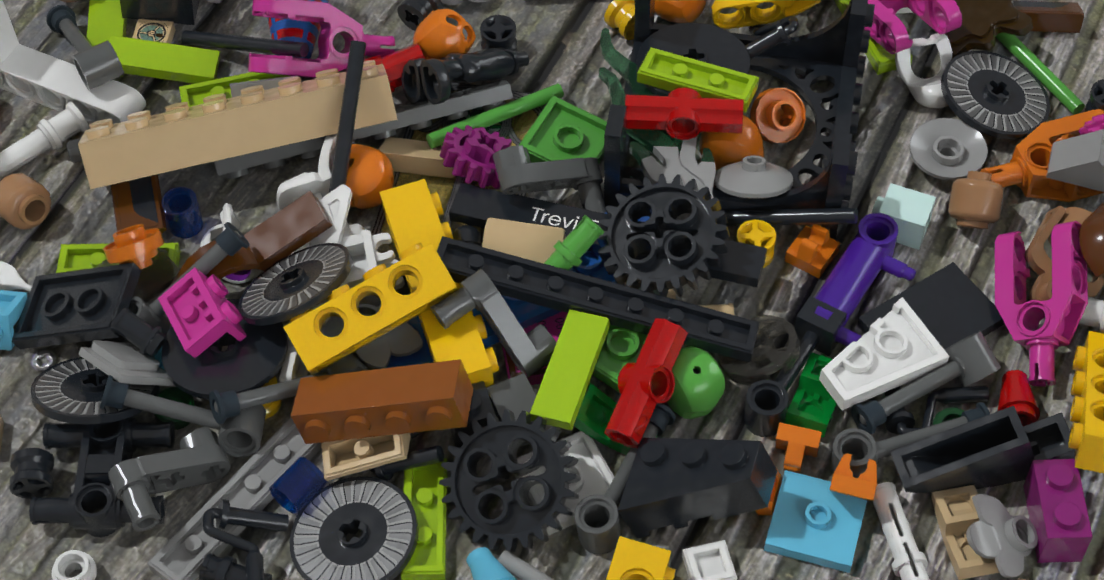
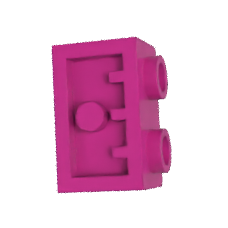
(200, 311)

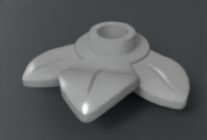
(398, 342)
(1001, 535)

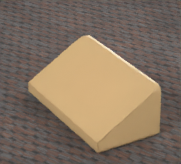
(415, 157)
(522, 239)
(358, 455)

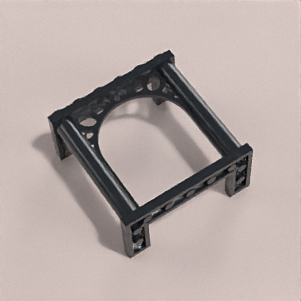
(821, 55)

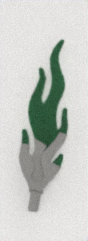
(675, 154)

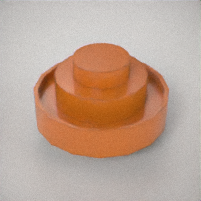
(778, 115)
(134, 245)

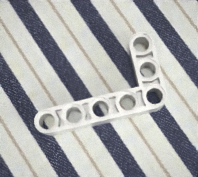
(58, 82)

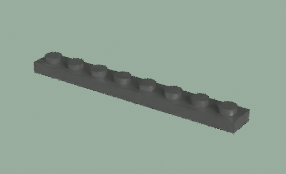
(414, 114)

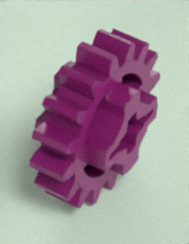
(472, 154)

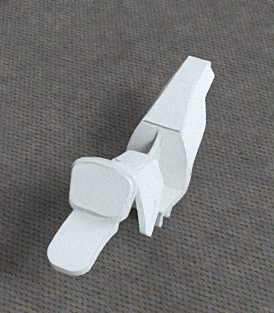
(358, 241)

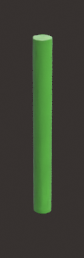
(1042, 73)
(499, 113)

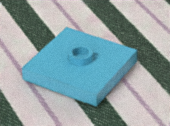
(815, 522)

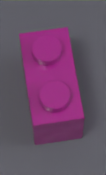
(1057, 510)

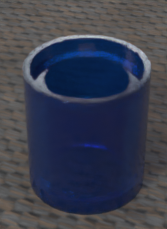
(182, 212)
(298, 485)

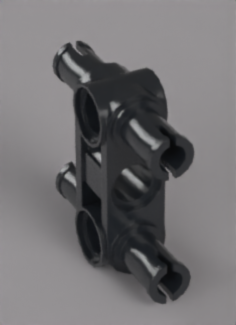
(92, 482)

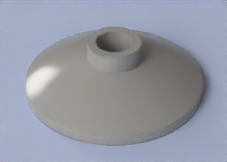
(948, 148)
(753, 178)

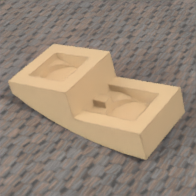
(954, 515)

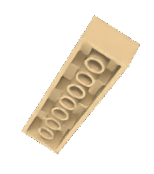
(230, 126)

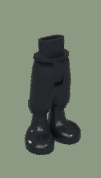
(433, 77)

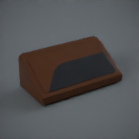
(1053, 15)
(139, 203)

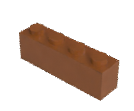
(383, 402)

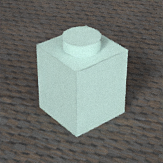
(909, 210)

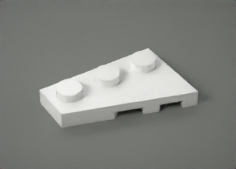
(884, 358)

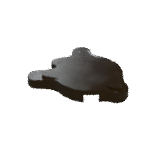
(984, 21)

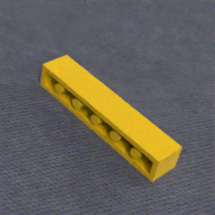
(412, 220)

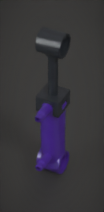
(823, 318)

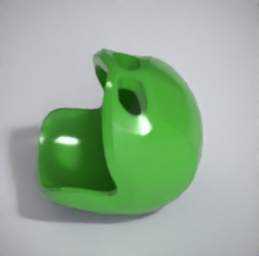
(696, 393)

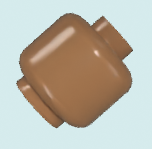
(975, 200)
(23, 201)

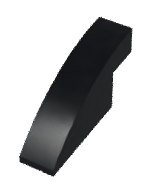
(982, 452)

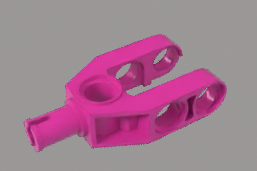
(331, 22)
(891, 32)
(1061, 311)

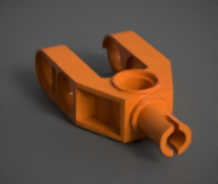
(1031, 161)

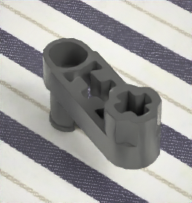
(521, 176)
(527, 351)
(195, 464)

